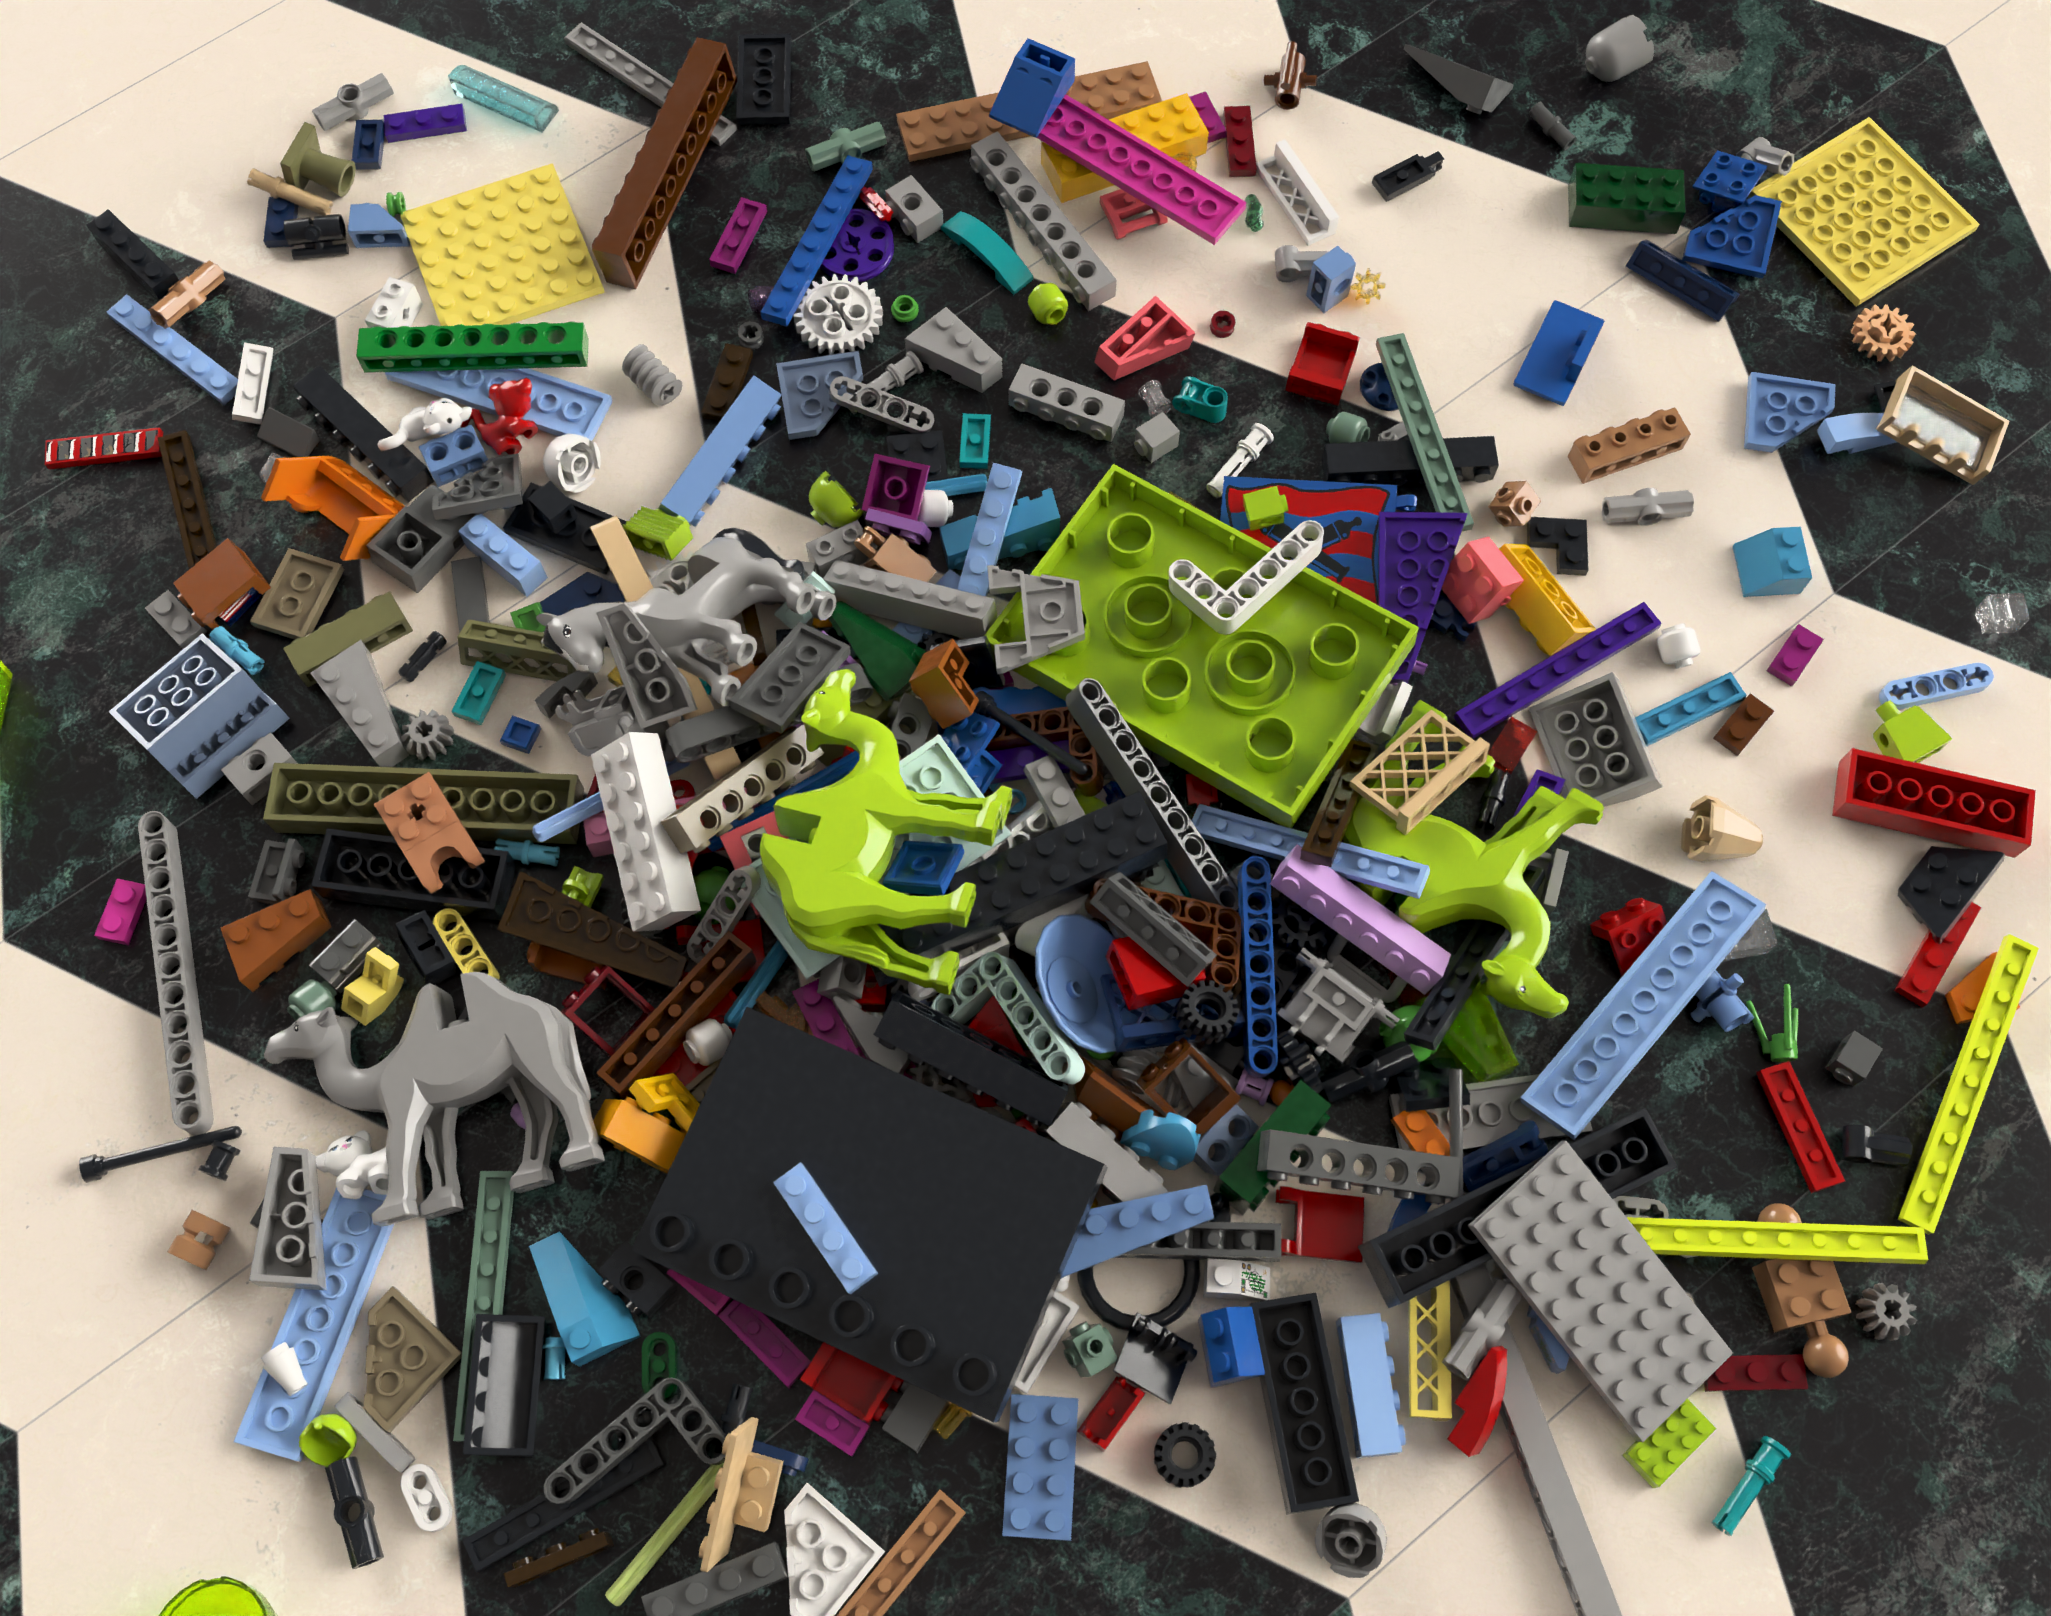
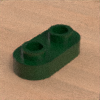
(659, 1367)

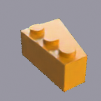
(639, 1132)

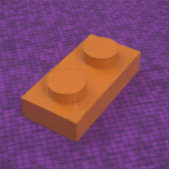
(1421, 1132)

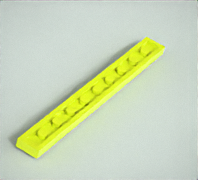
(1968, 1084)
(1783, 1240)

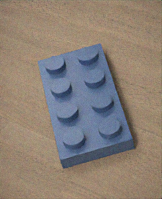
(1040, 1467)

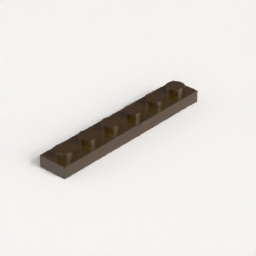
(187, 496)
(1337, 805)

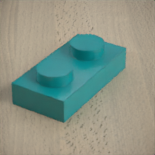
(975, 441)
(478, 693)

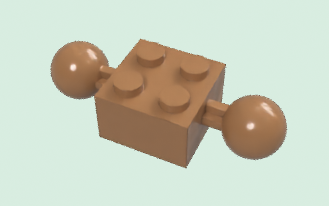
(1804, 1295)

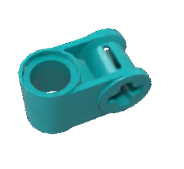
(1200, 399)

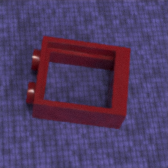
(593, 980)

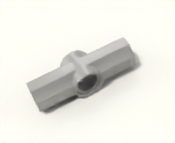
(353, 101)
(1647, 506)
(1482, 1329)

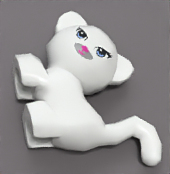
(438, 418)
(355, 1165)

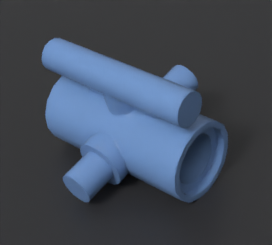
(1719, 1000)

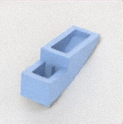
(1852, 433)

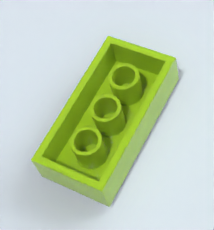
(1669, 1444)

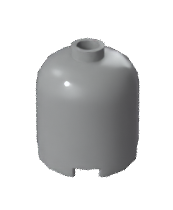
(1619, 50)

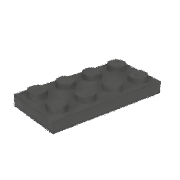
(789, 677)

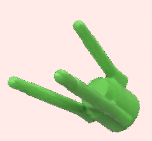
(1783, 1045)

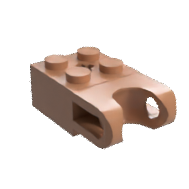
(427, 829)

